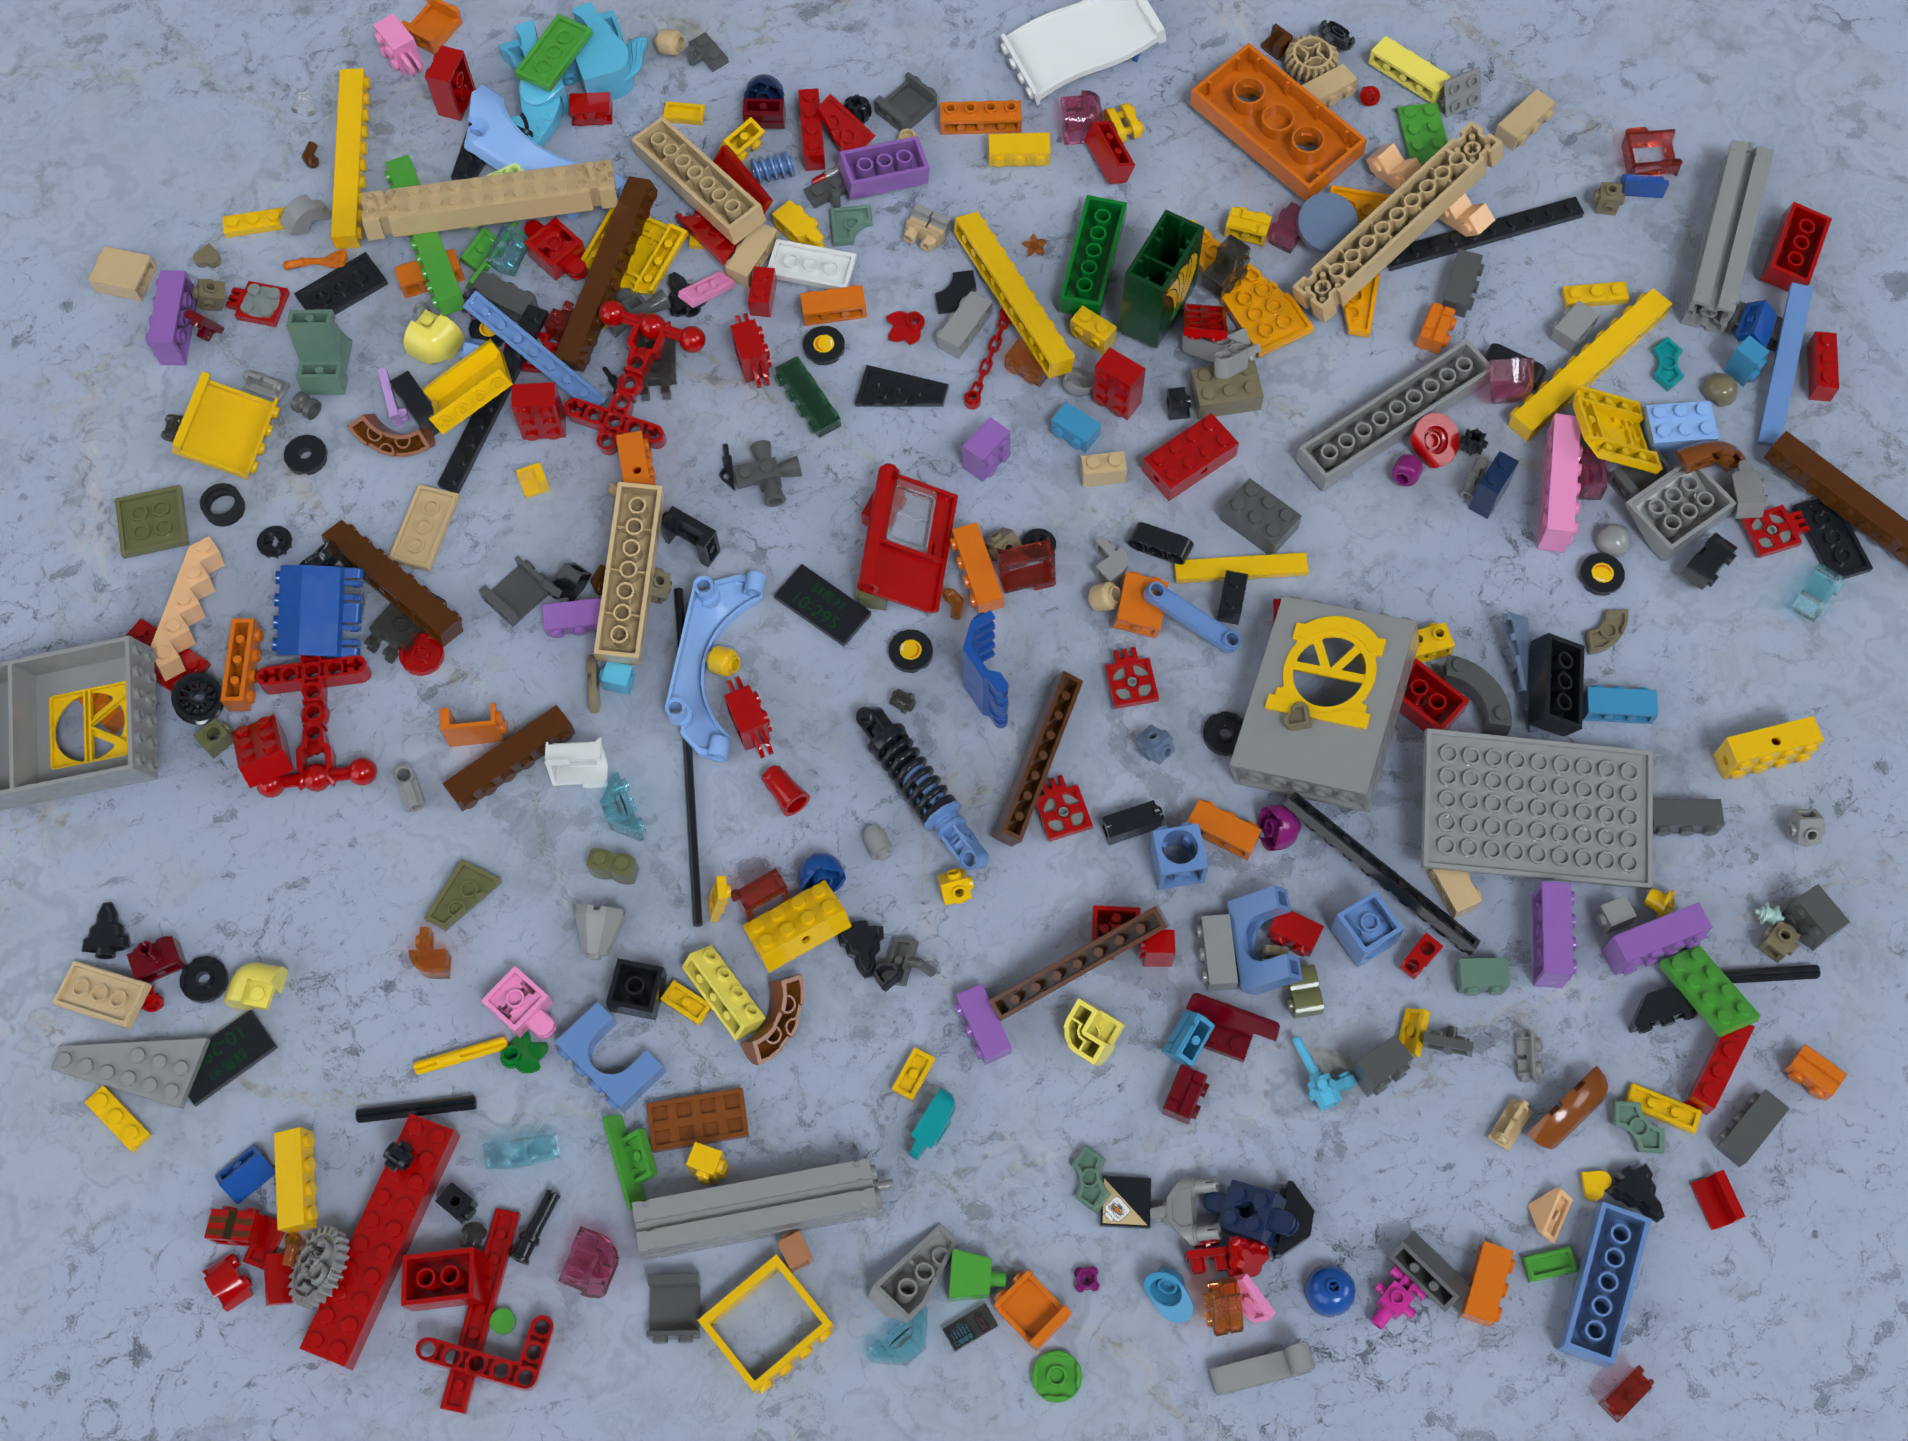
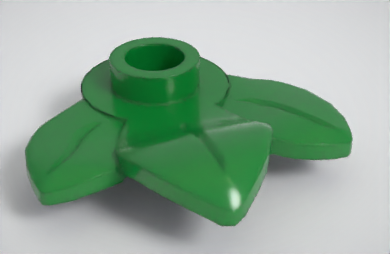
(525, 1053)

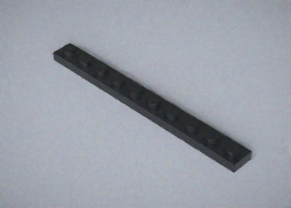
(1500, 229)
(485, 417)
(1387, 878)

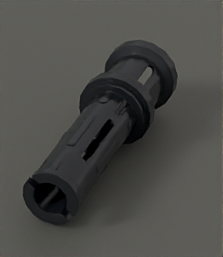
(530, 1237)

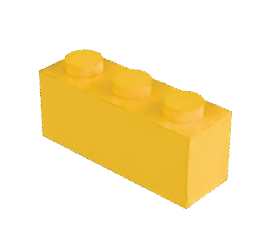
(1019, 149)

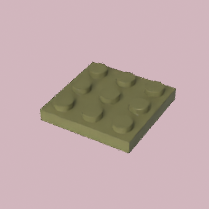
(151, 521)

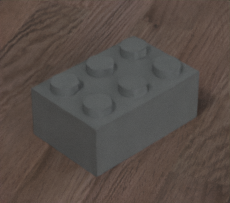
(1260, 517)

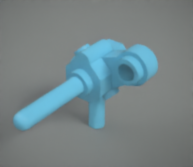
(1321, 1086)

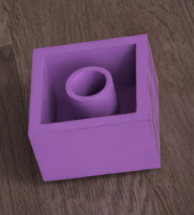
(986, 449)

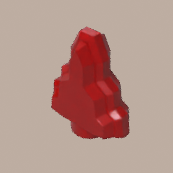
(1246, 1256)

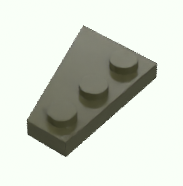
(460, 894)

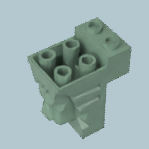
(321, 351)

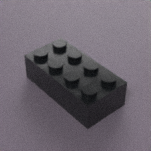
(1556, 685)

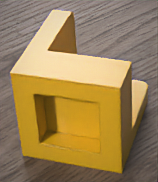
(532, 480)

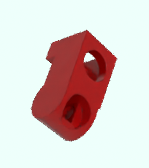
(1421, 956)

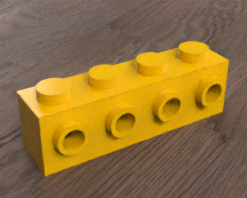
(1434, 643)
(295, 1180)

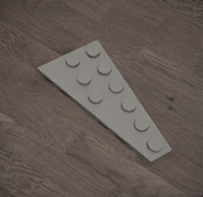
(146, 1069)

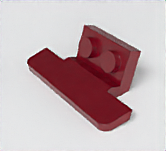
(1232, 1026)

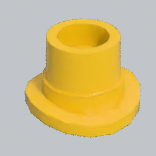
(1660, 901)

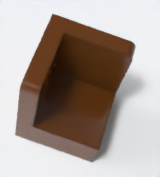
(1277, 42)

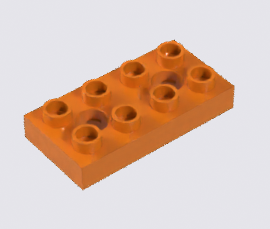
(1277, 122)

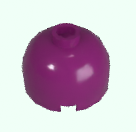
(1279, 827)

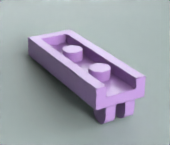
(397, 415)

